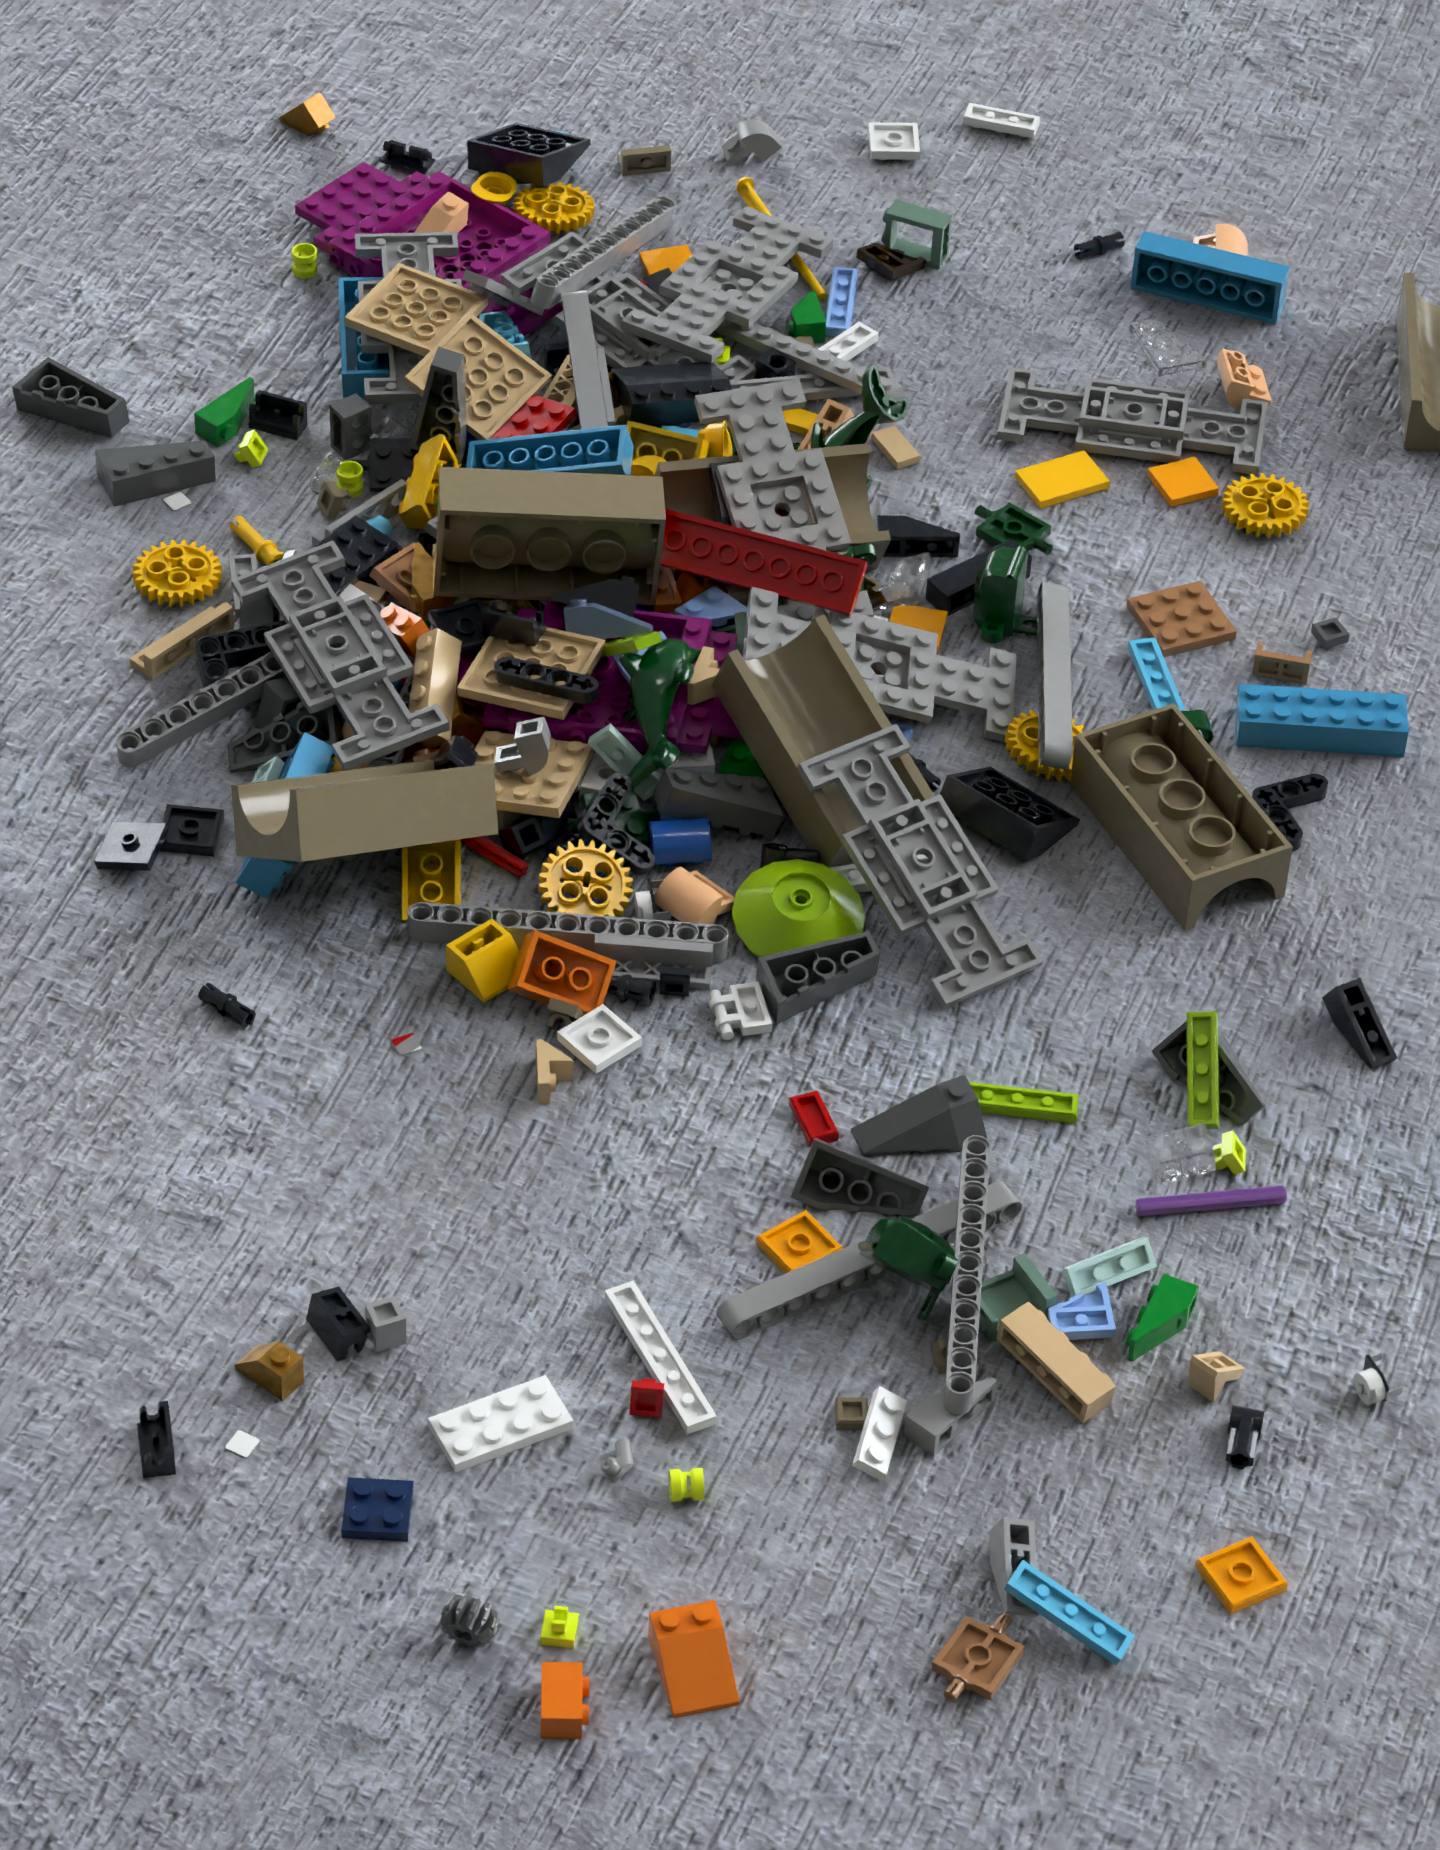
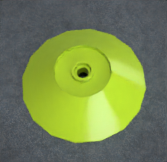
(774, 922)

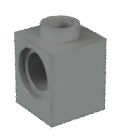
(386, 1323)

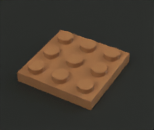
(1181, 618)

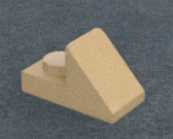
(704, 674)
(551, 1067)
(1211, 1371)

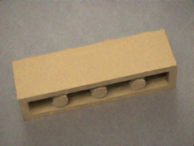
(435, 677)
(1056, 1362)

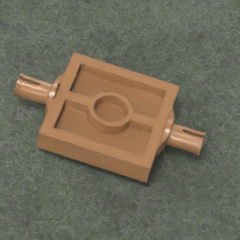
(978, 1657)

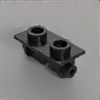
(415, 160)

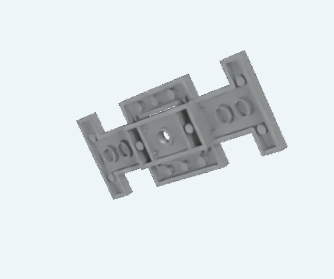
(416, 252)
(739, 291)
(611, 302)
(1109, 407)
(772, 477)
(355, 675)
(908, 682)
(942, 890)

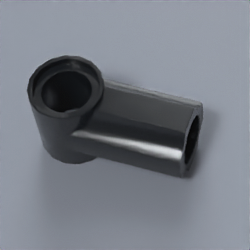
(778, 852)
(1244, 1431)

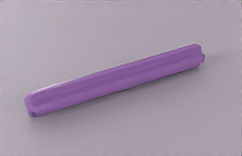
(1211, 1200)

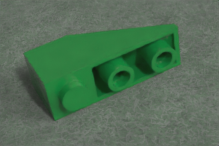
(1166, 1315)

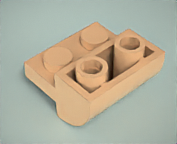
(1225, 238)
(1240, 379)
(692, 897)

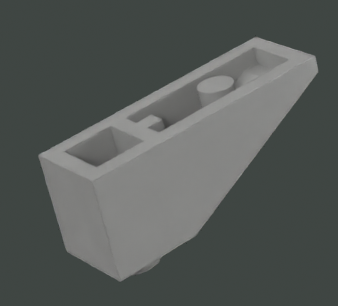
(934, 1427)
(1009, 1544)

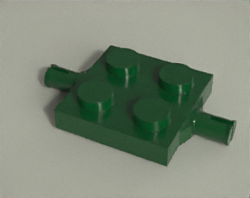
(1013, 524)
(629, 817)

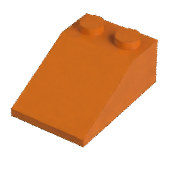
(560, 971)
(693, 1658)

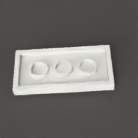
(500, 1423)

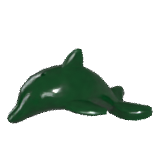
(877, 409)
(653, 688)

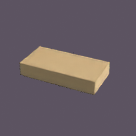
(895, 447)

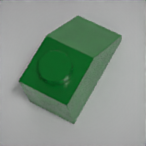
(807, 319)

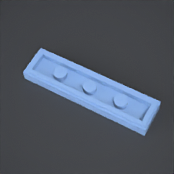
(841, 300)

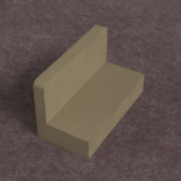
(645, 160)

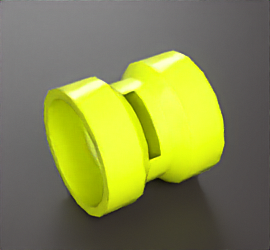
(305, 264)
(349, 477)
(679, 1487)

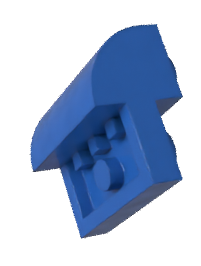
(680, 841)

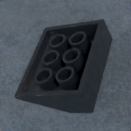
(526, 153)
(666, 391)
(1006, 811)

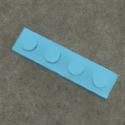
(1154, 673)
(1069, 1612)

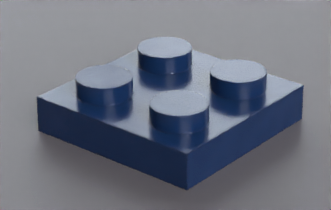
(377, 1509)

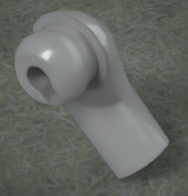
(622, 1463)

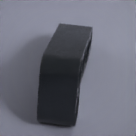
(223, 655)

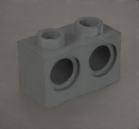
(350, 426)

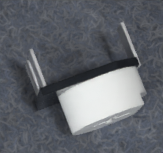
(645, 903)
(1372, 1383)

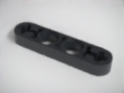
(577, 688)

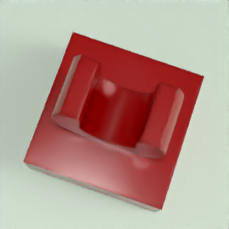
(646, 1398)

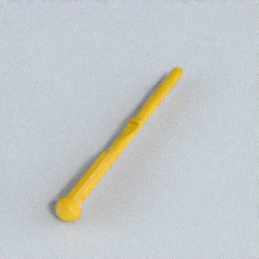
(745, 189)

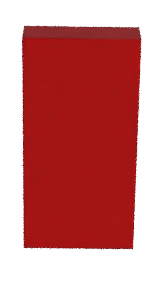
(813, 1117)

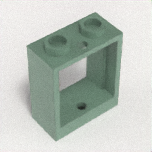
(923, 218)

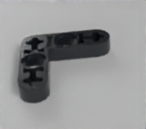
(1307, 790)
(606, 829)

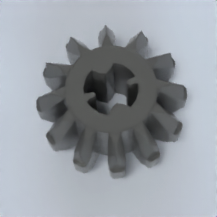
(469, 1621)

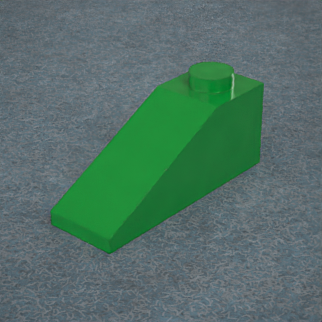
(224, 416)

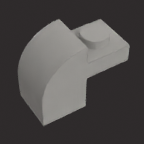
(751, 137)
(530, 749)

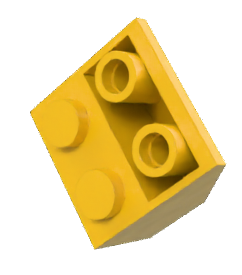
(483, 959)

